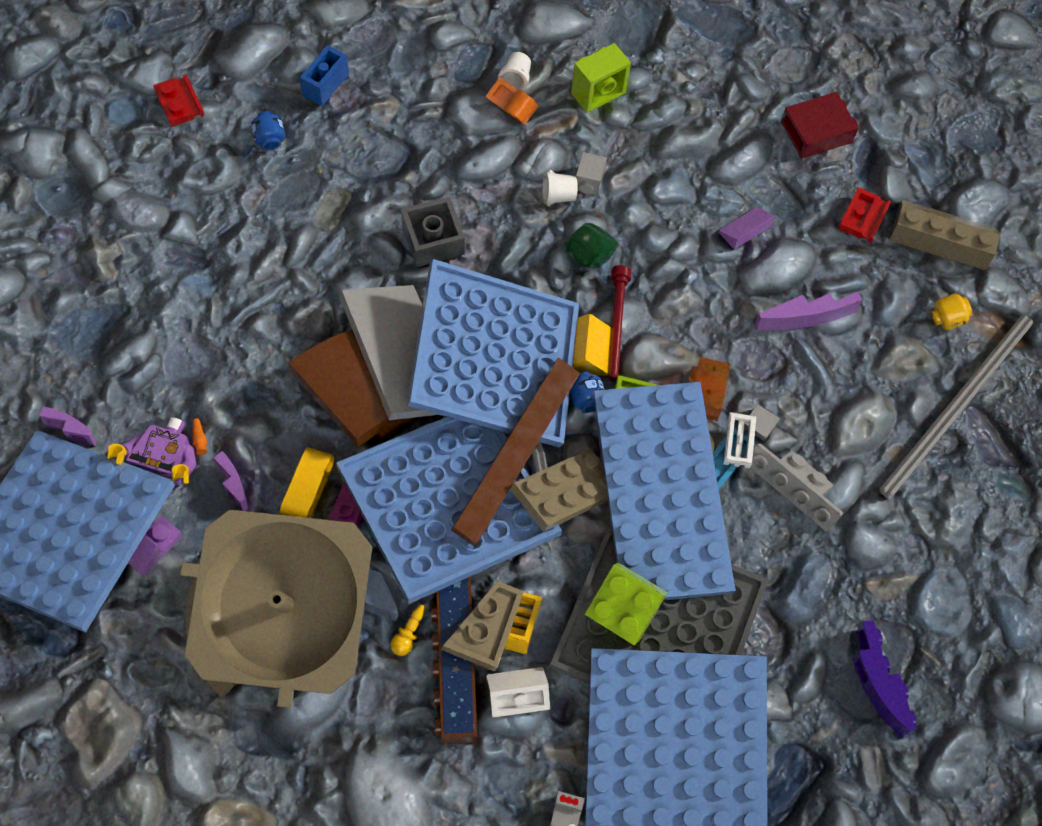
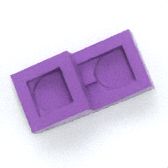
(72, 428)
(233, 485)

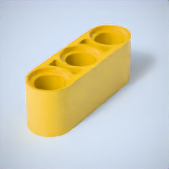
(307, 483)

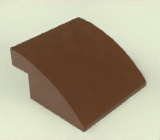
(344, 388)

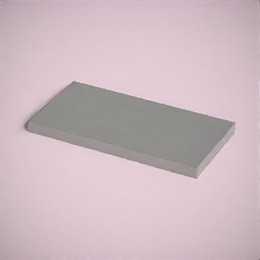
(387, 333)

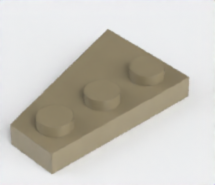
(487, 628)

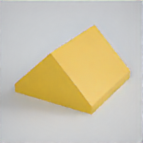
(592, 346)

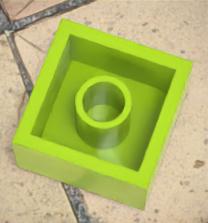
(600, 77)
(626, 603)

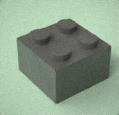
(433, 231)

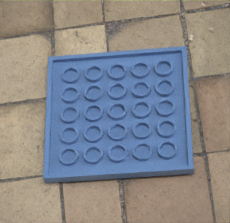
(488, 349)
(416, 491)
(71, 527)
(676, 739)

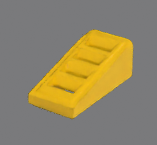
(520, 639)

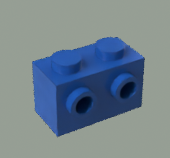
(324, 75)

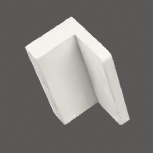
(518, 692)

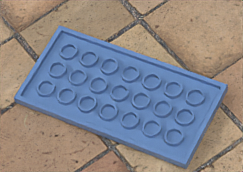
(664, 488)

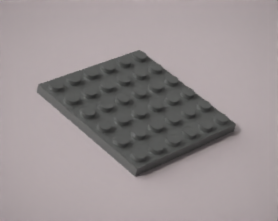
(680, 625)

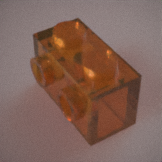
(713, 381)

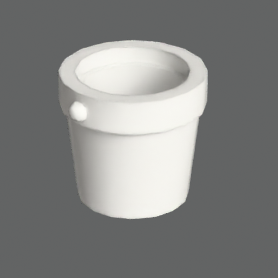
(516, 70)
(558, 188)

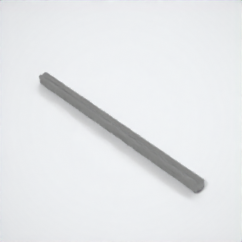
(955, 407)

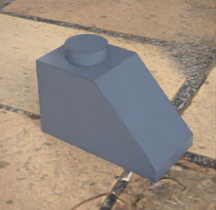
(378, 596)

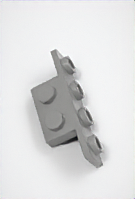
(797, 483)

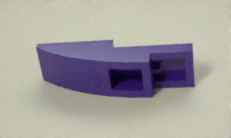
(884, 691)

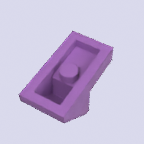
(154, 545)

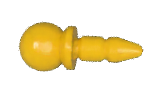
(402, 643)

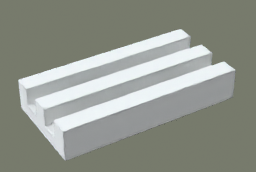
(737, 460)

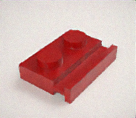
(178, 100)
(864, 215)

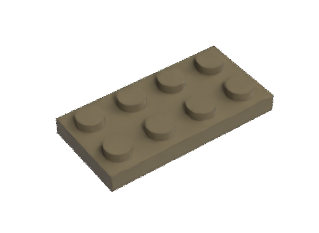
(563, 490)

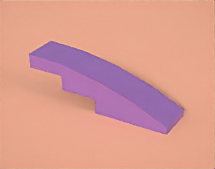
(801, 314)

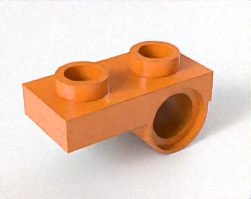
(512, 101)

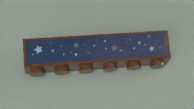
(455, 674)

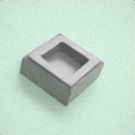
(764, 422)

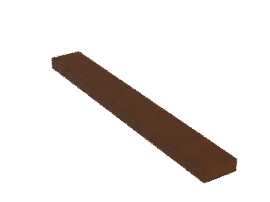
(515, 452)

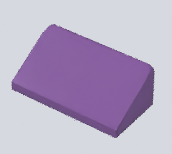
(747, 227)

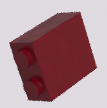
(819, 125)

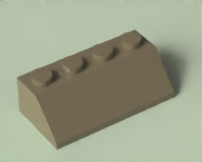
(944, 235)

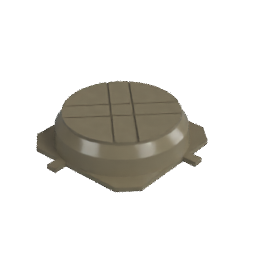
(278, 602)

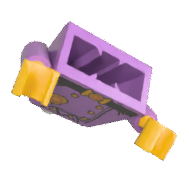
(159, 452)

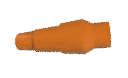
(198, 438)

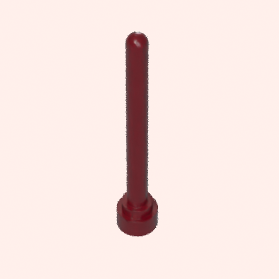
(620, 277)

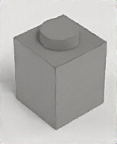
(590, 173)

